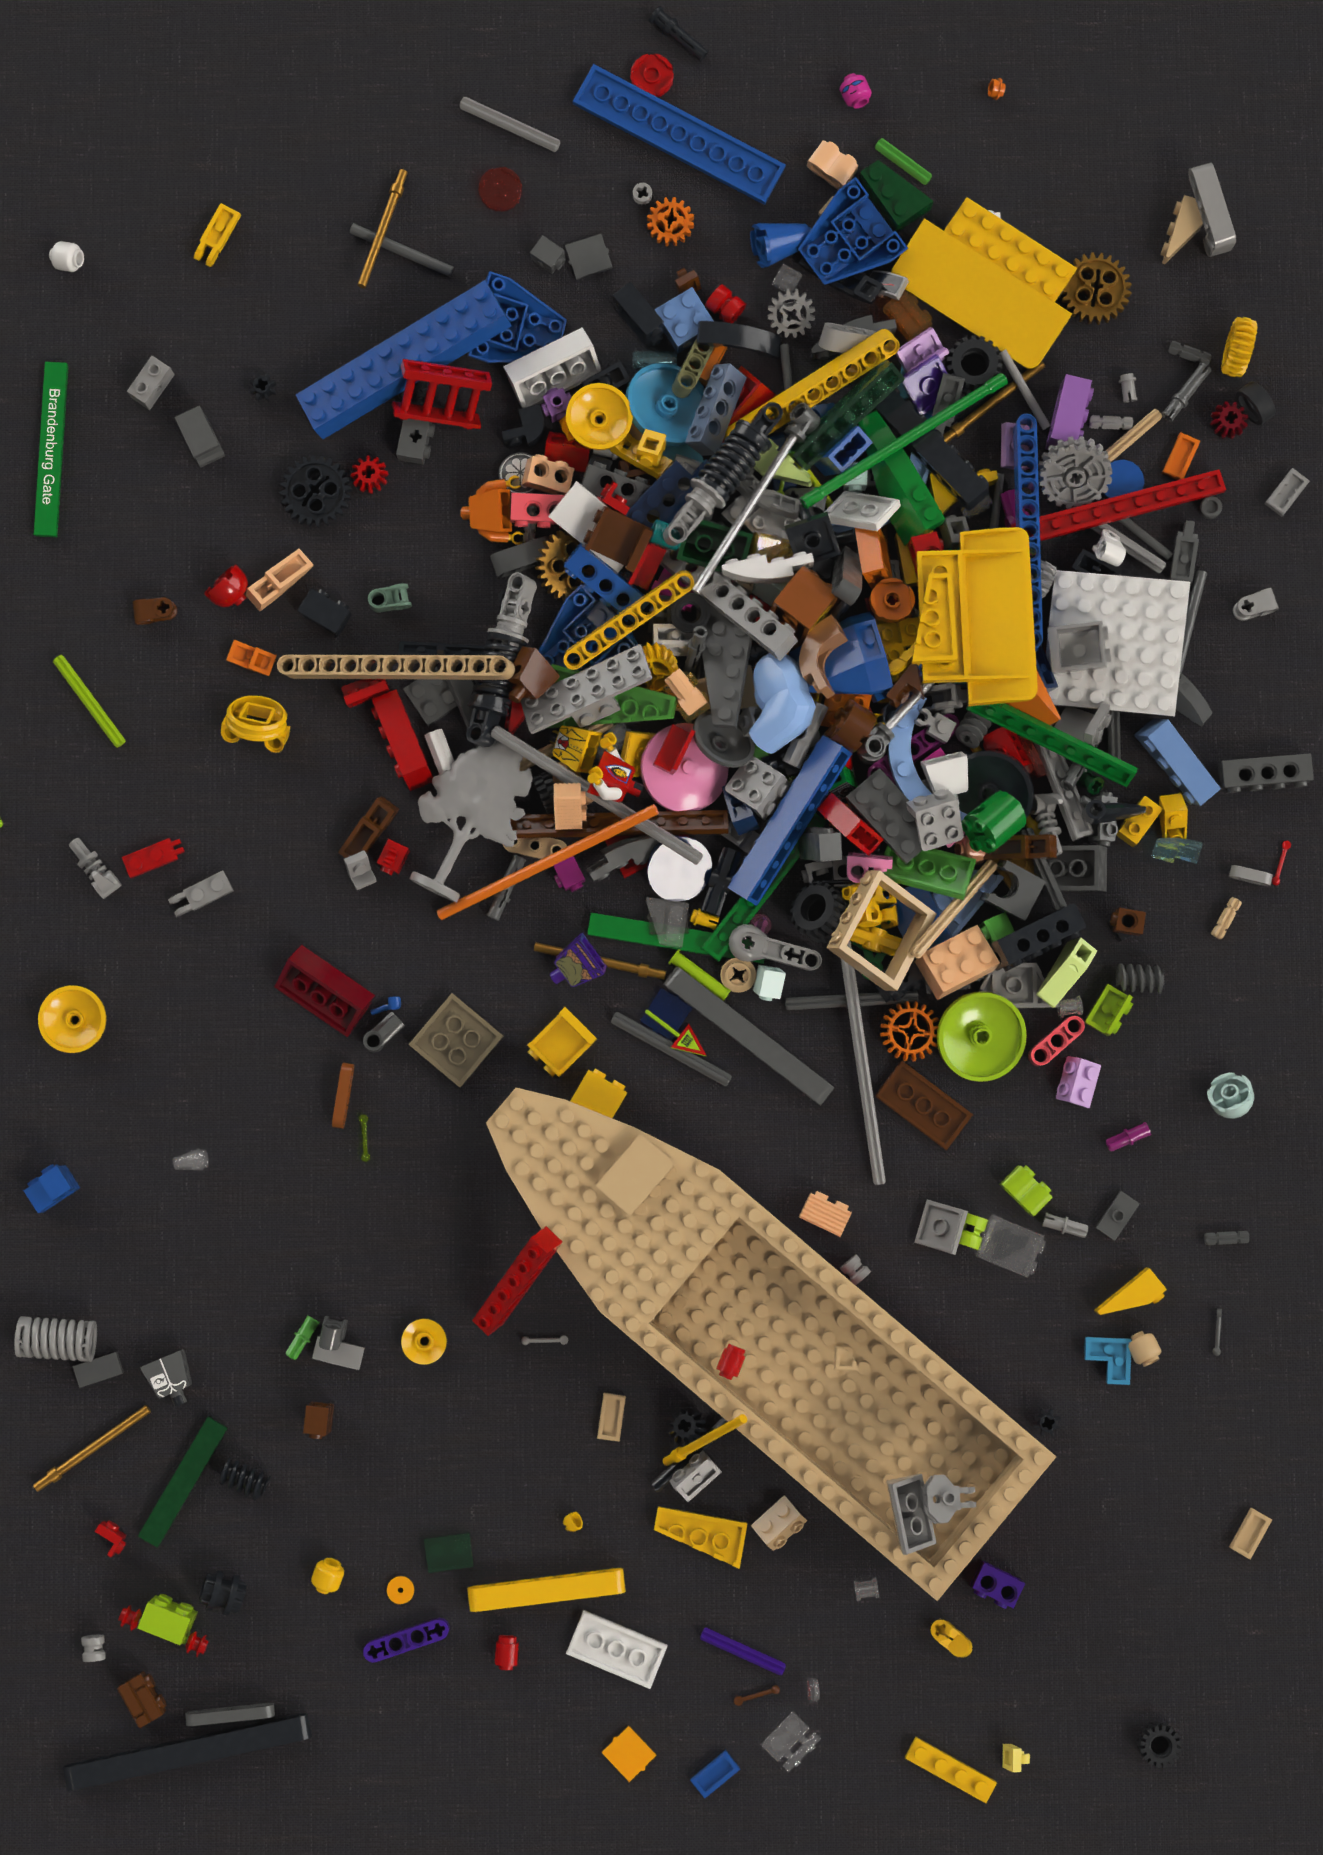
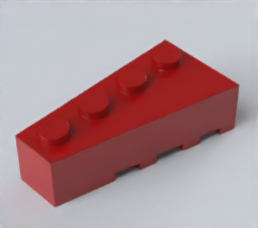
(402, 740)

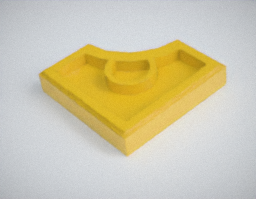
(633, 748)

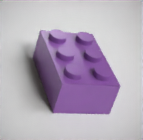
(1070, 409)

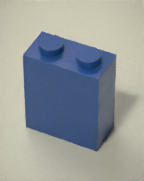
(844, 452)

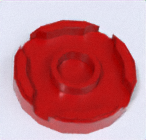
(652, 74)

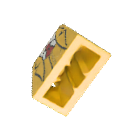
(575, 747)

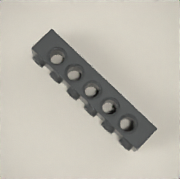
(595, 472)

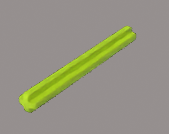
(89, 701)

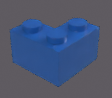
(51, 1187)

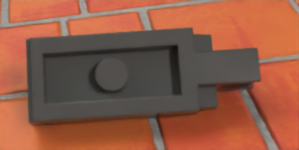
(948, 393)
(1184, 554)

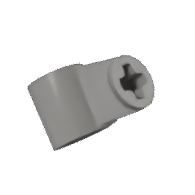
(1259, 604)

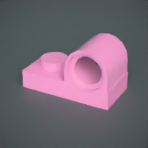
(879, 862)

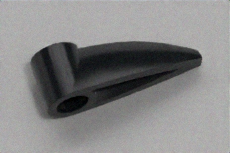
(1111, 811)

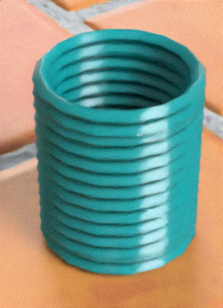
(657, 536)

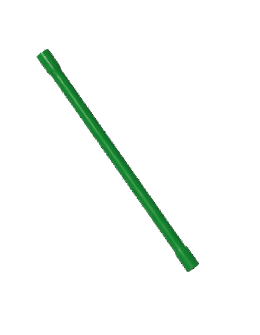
(987, 388)

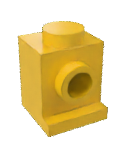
(649, 452)

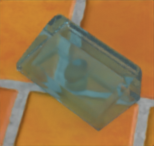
(644, 358)

